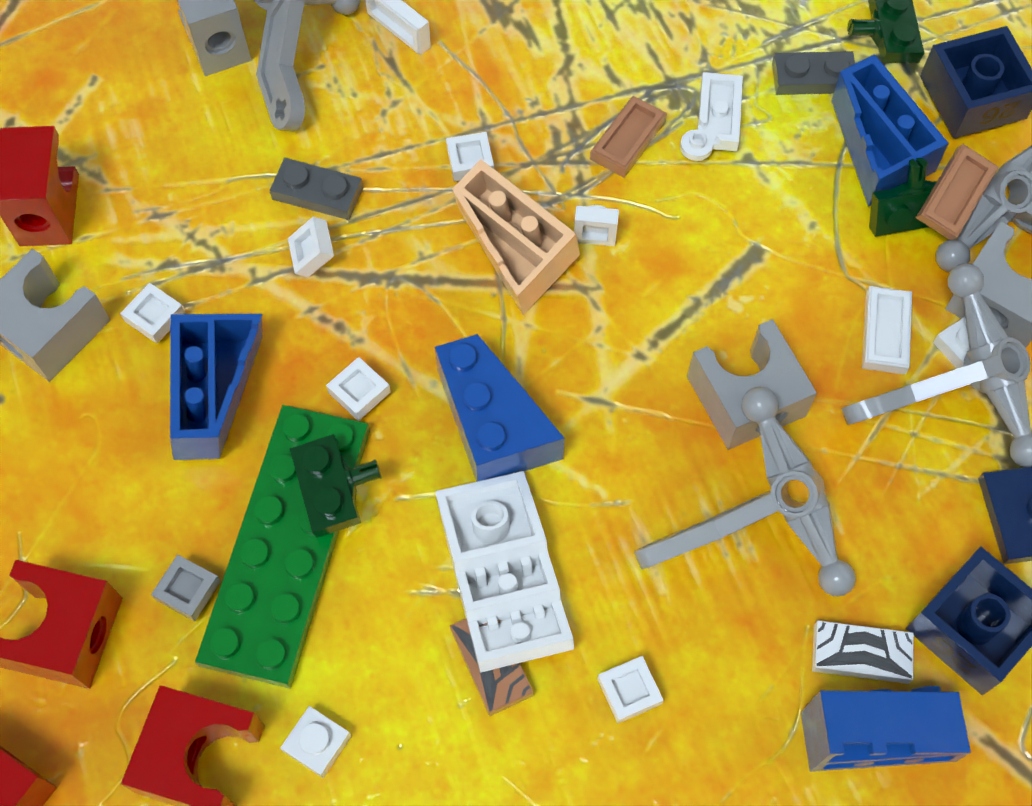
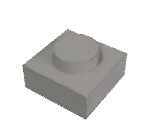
(186, 587)

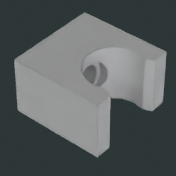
(214, 33)
(1003, 289)
(45, 336)
(723, 392)

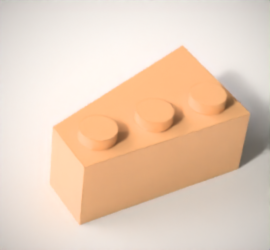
(516, 233)

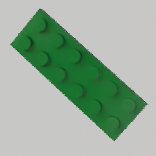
(276, 560)

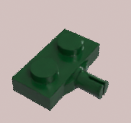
(892, 29)
(897, 208)
(330, 484)

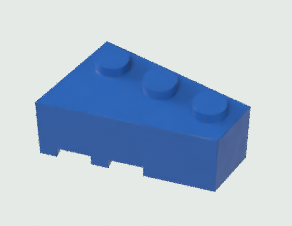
(883, 127)
(207, 378)
(493, 413)
(884, 728)

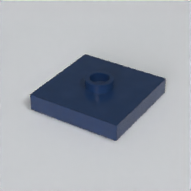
(1010, 511)

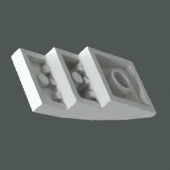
(503, 571)

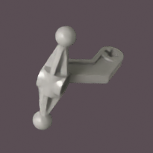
(277, 57)
(994, 208)
(991, 366)
(808, 519)

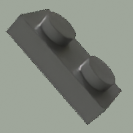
(809, 71)
(316, 188)

